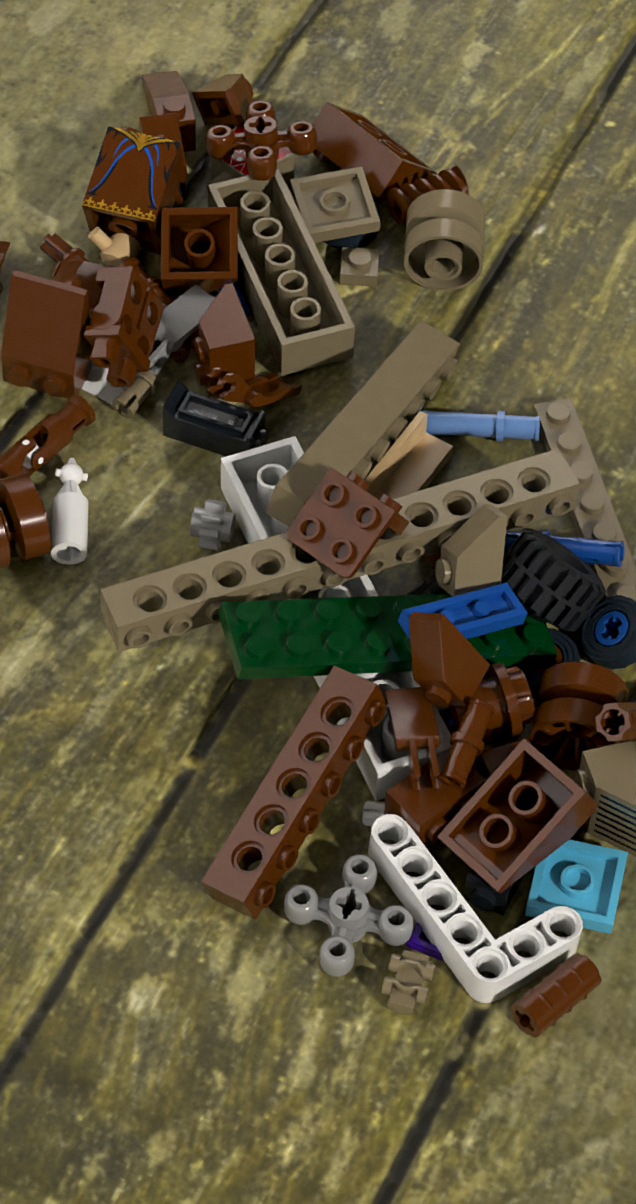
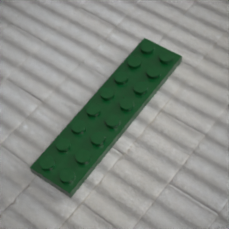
(354, 635)

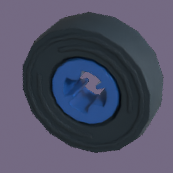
(597, 632)

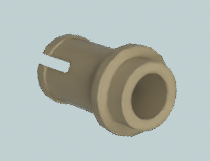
(143, 386)

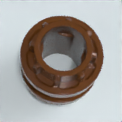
(508, 694)

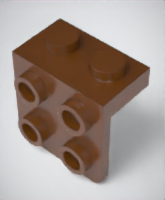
(344, 522)

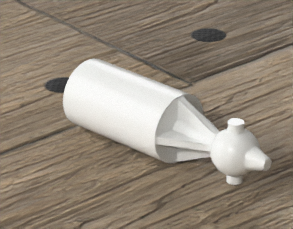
(70, 517)

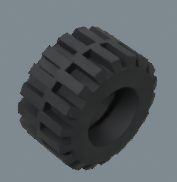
(551, 580)

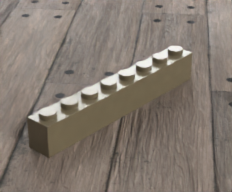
(370, 418)

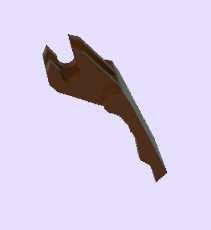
(255, 392)
(414, 729)

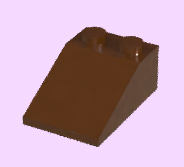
(45, 335)
(517, 817)

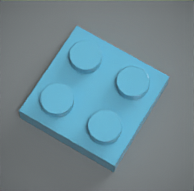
(581, 878)

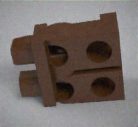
(123, 324)

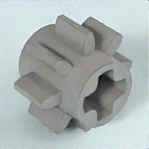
(212, 524)

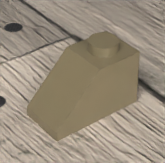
(473, 553)

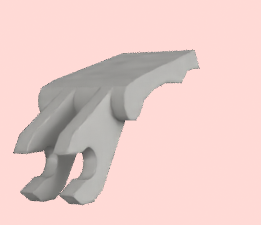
(177, 324)

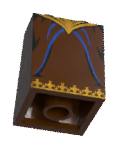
(132, 184)

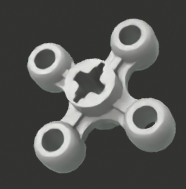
(337, 952)

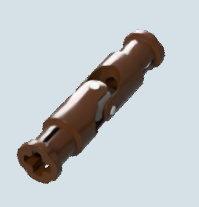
(46, 438)

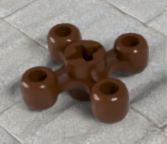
(261, 140)

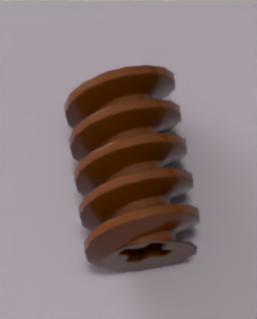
(400, 199)

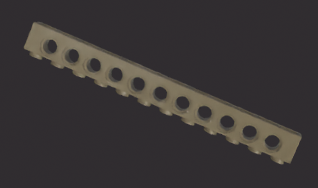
(278, 569)

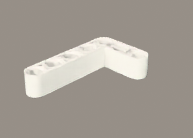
(460, 920)

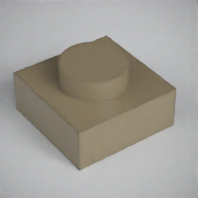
(359, 266)

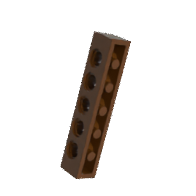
(294, 769)

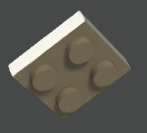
(336, 204)

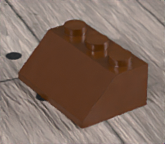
(357, 142)

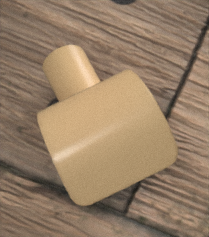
(116, 248)

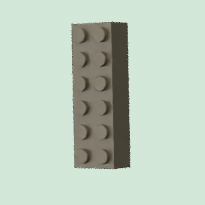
(285, 276)

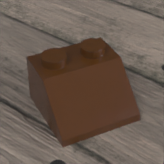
(198, 248)
(224, 340)

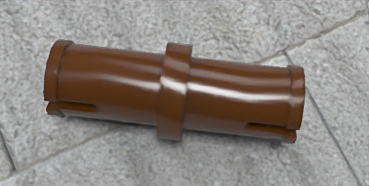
(466, 743)

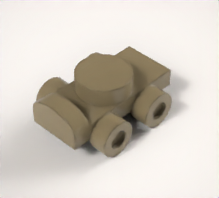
(407, 987)

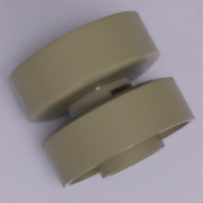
(444, 240)

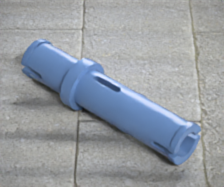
(483, 425)

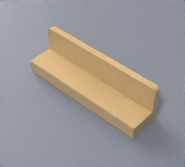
(409, 462)

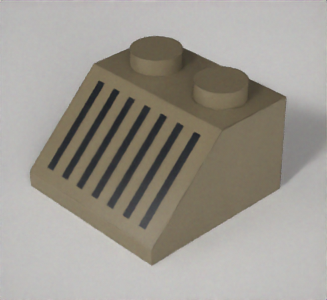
(610, 780)

